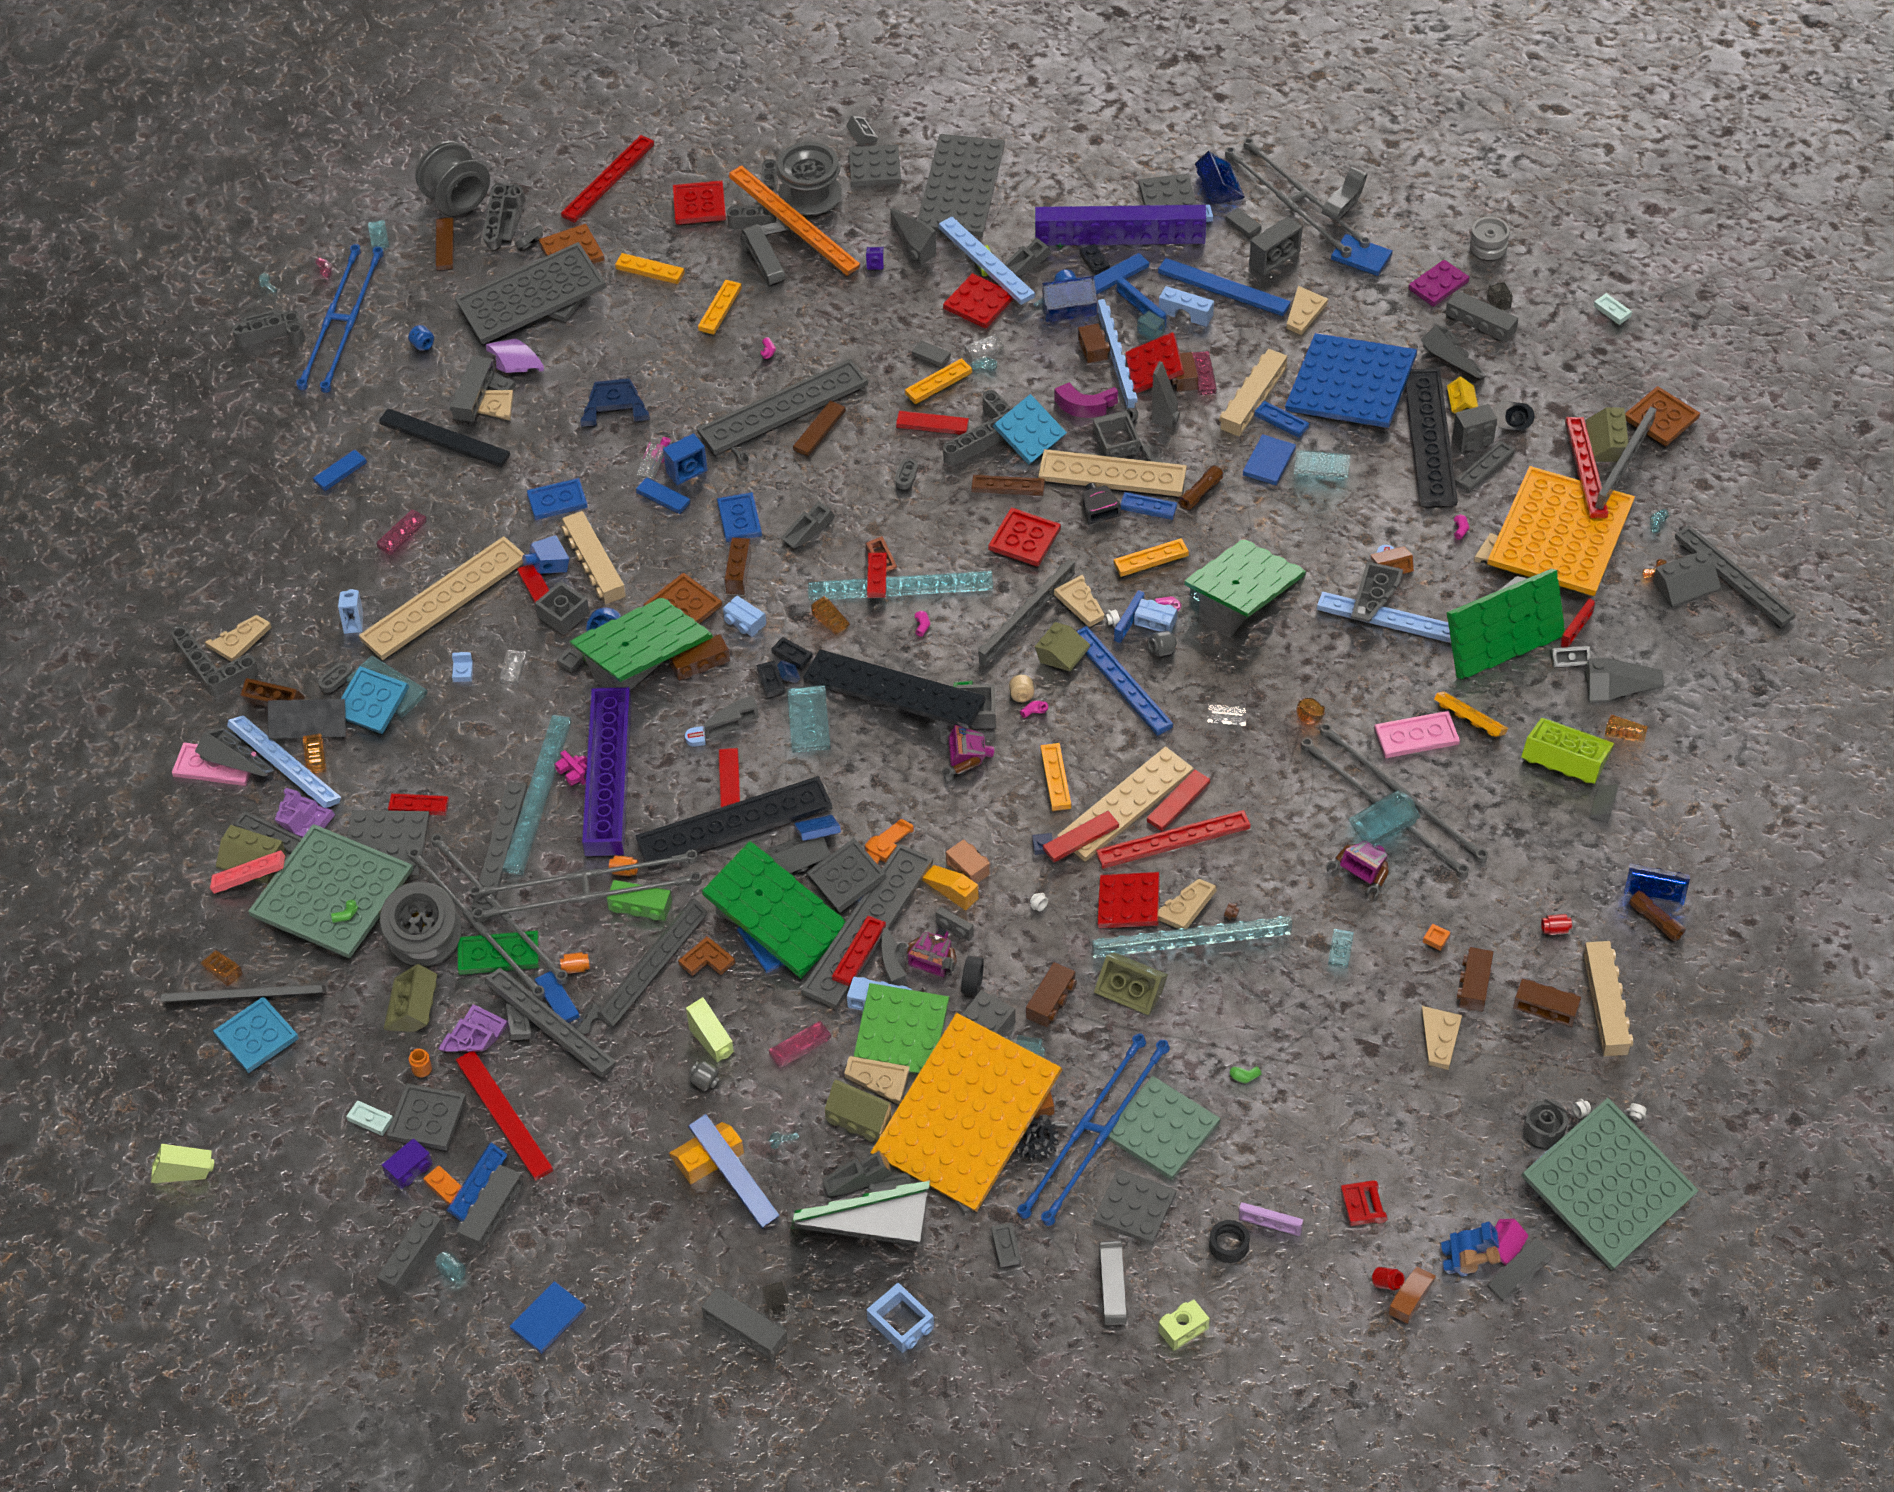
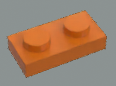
(442, 1184)

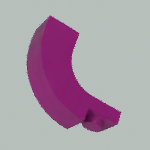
(1084, 405)

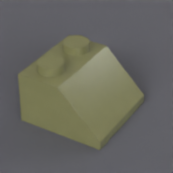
(1061, 647)

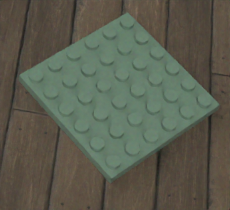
(320, 880)
(1609, 1183)

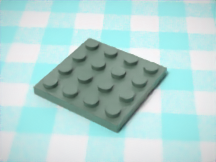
(1163, 1128)

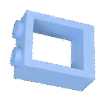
(887, 1303)

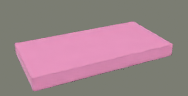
(1416, 734)
(191, 766)

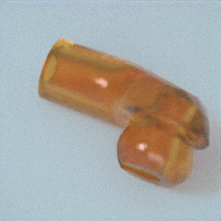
(1649, 572)

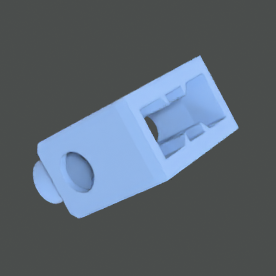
(351, 603)

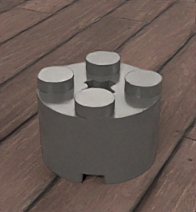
(1545, 1123)

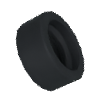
(972, 975)
(1230, 1226)

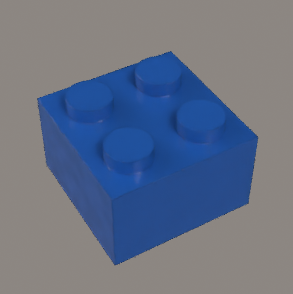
(685, 459)

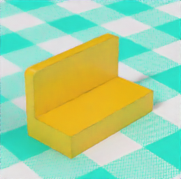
(1461, 395)

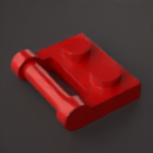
(1357, 1206)

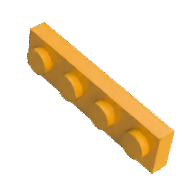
(649, 268)
(719, 307)
(938, 381)
(1151, 557)
(1465, 711)
(1055, 777)

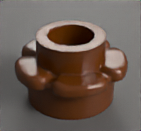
(1231, 911)

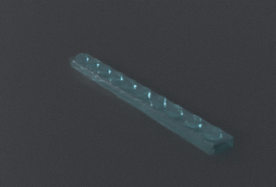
(903, 585)
(536, 795)
(1192, 936)

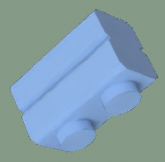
(744, 616)
(1155, 616)

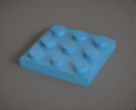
(1029, 429)
(373, 699)
(255, 1034)

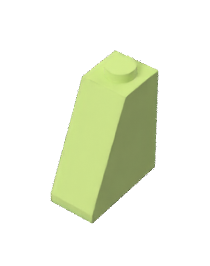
(709, 1030)
(181, 1164)

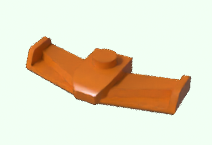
(882, 846)

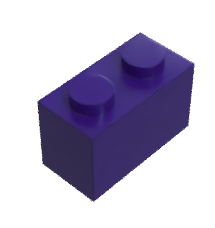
(407, 1164)

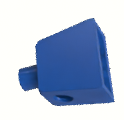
(547, 556)

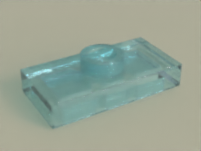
(378, 234)
(1340, 948)

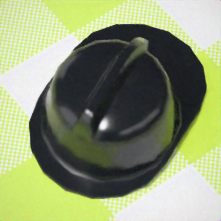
(1513, 415)

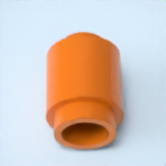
(622, 861)
(575, 962)
(420, 1063)

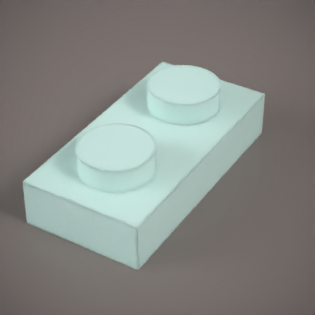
(1612, 309)
(369, 1118)

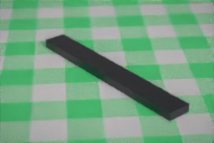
(444, 437)

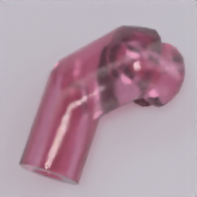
(326, 266)

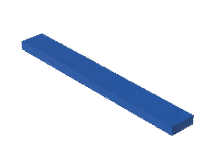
(1224, 287)
(1125, 684)

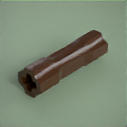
(1192, 495)
(1649, 909)

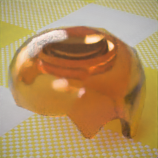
(1310, 711)

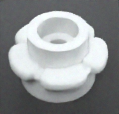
(1112, 617)
(1039, 901)
(1581, 1108)
(1636, 1112)

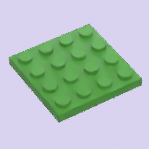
(900, 1026)

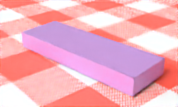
(1270, 1219)

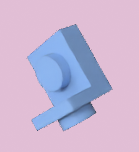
(462, 667)

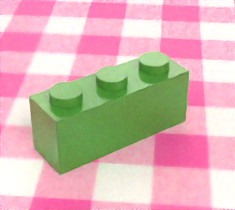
(646, 903)

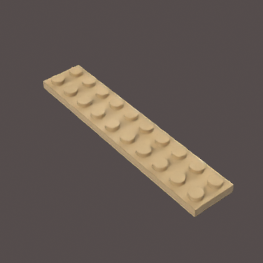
(442, 598)

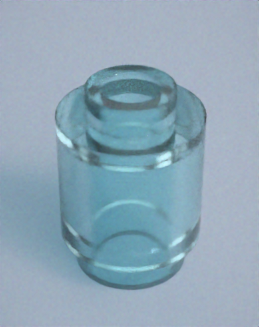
(450, 1266)

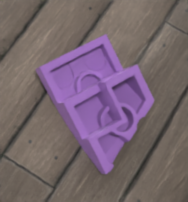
(514, 356)
(300, 813)
(474, 1032)

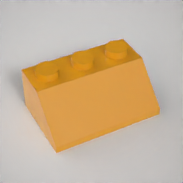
(694, 1160)

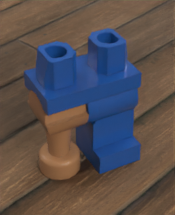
(1465, 1247)

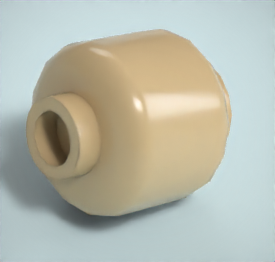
(1021, 688)

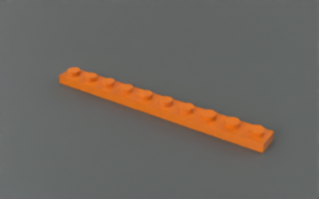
(794, 220)

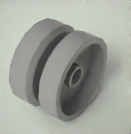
(1489, 238)

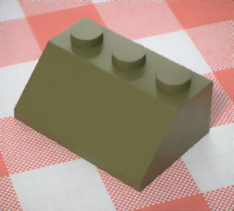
(1608, 434)
(243, 846)
(1130, 983)
(411, 1000)
(857, 1111)

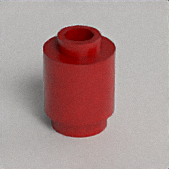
(1556, 924)
(1387, 1278)

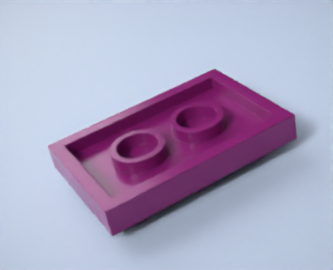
(1438, 283)

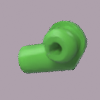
(347, 914)
(1244, 1076)

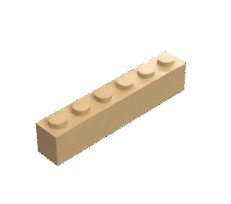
(1253, 392)
(593, 557)
(1607, 998)

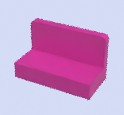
(1511, 1239)

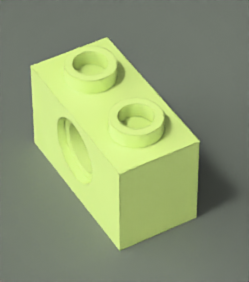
(1178, 1335)

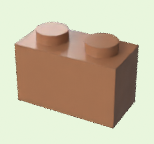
(967, 861)

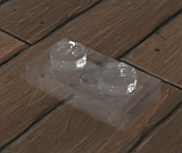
(984, 347)
(651, 461)
(512, 667)
(1227, 714)

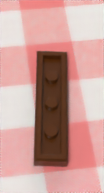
(444, 243)
(819, 428)
(1008, 485)

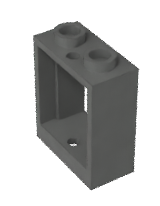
(1120, 421)

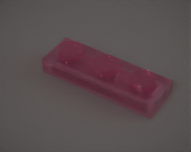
(1205, 373)
(401, 532)
(800, 1044)

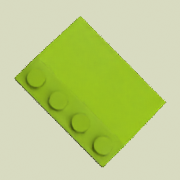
(1567, 750)

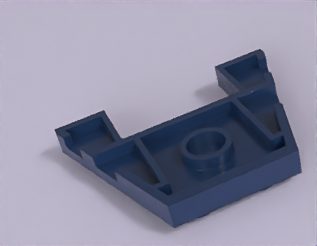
(613, 396)

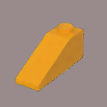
(953, 886)

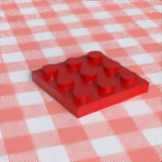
(699, 202)
(978, 301)
(1145, 358)
(1024, 537)
(1129, 900)

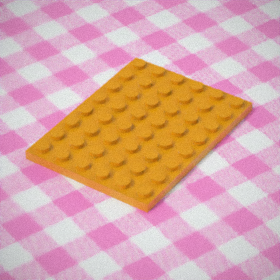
(1553, 531)
(967, 1111)

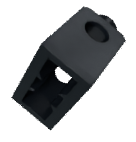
(1100, 504)

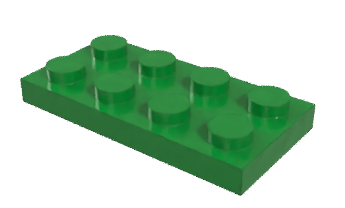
(480, 956)

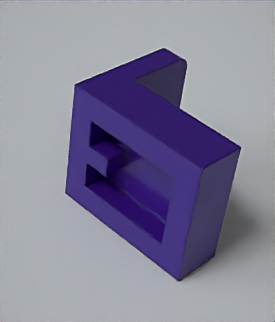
(874, 258)

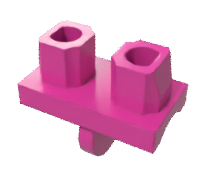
(575, 766)

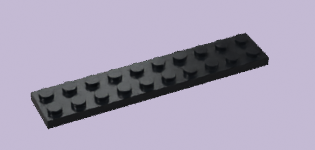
(1430, 438)
(894, 688)
(735, 820)

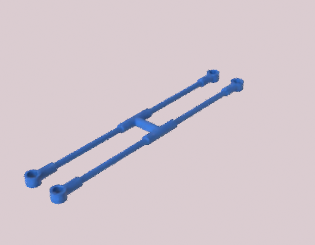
(330, 315)
(1047, 1217)

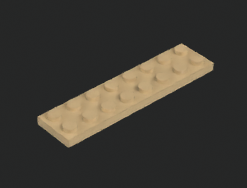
(1113, 472)
(1135, 796)

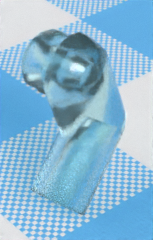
(986, 363)
(1658, 518)

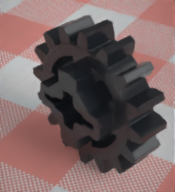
(1040, 1146)

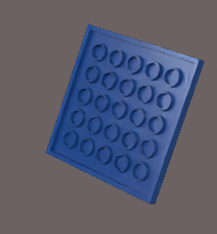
(1351, 380)

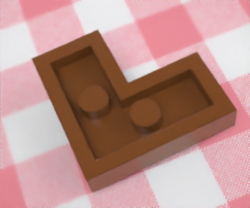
(706, 953)

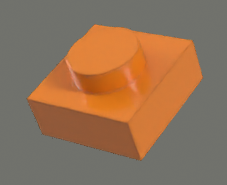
(1436, 937)

